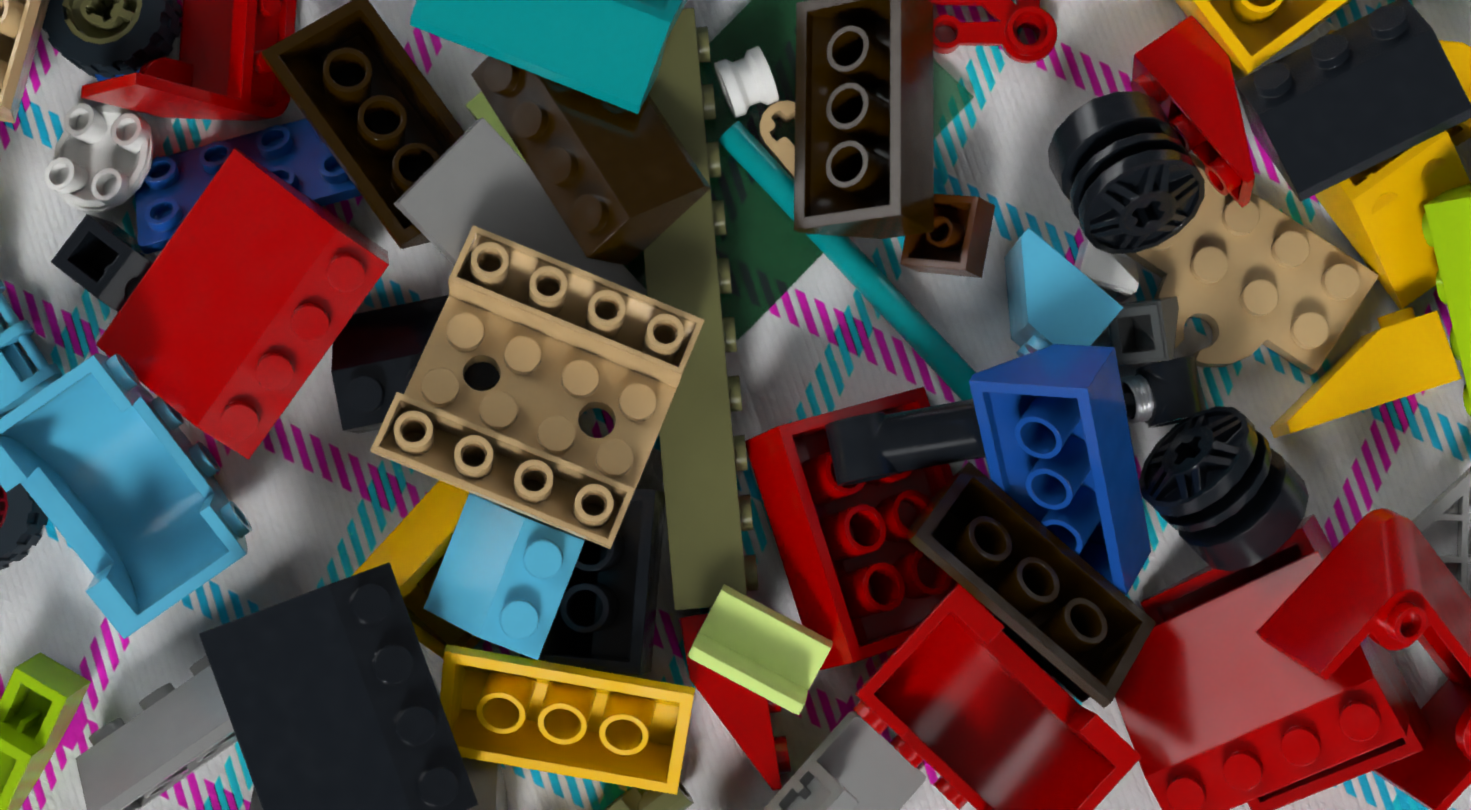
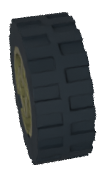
(112, 34)

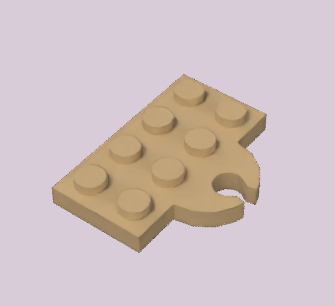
(1257, 282)

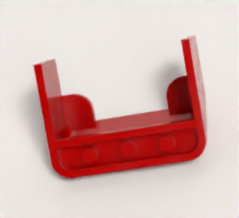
(217, 68)
(1397, 591)

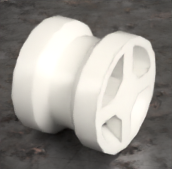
(746, 81)

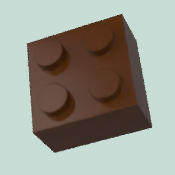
(958, 238)

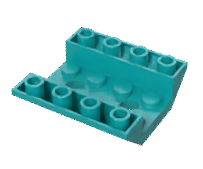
(584, 44)

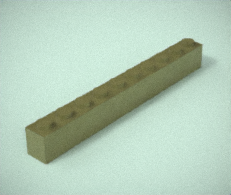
(697, 433)

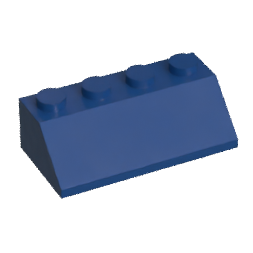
(1066, 452)

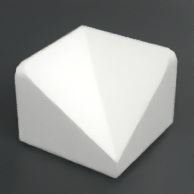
(1109, 271)

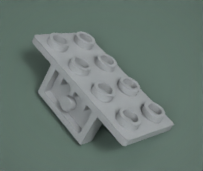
(850, 772)

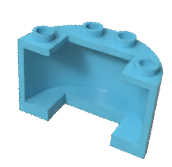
(123, 489)

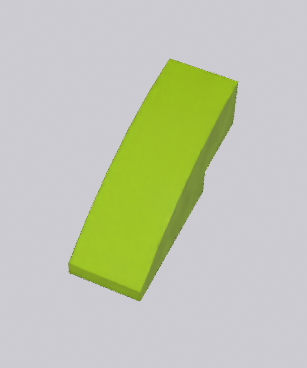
(32, 722)

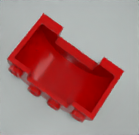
(990, 717)

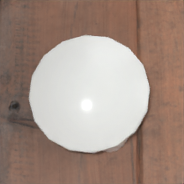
(100, 157)

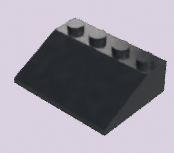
(338, 702)

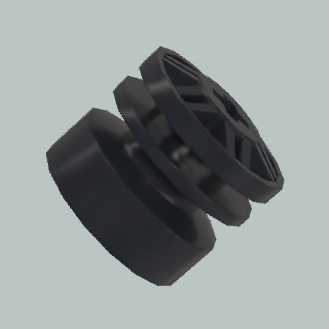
(1125, 172)
(1224, 488)

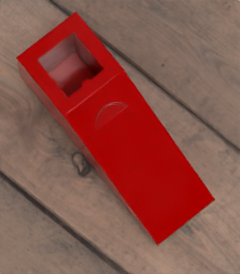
(1199, 96)
(740, 710)

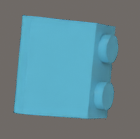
(1052, 298)
(504, 576)

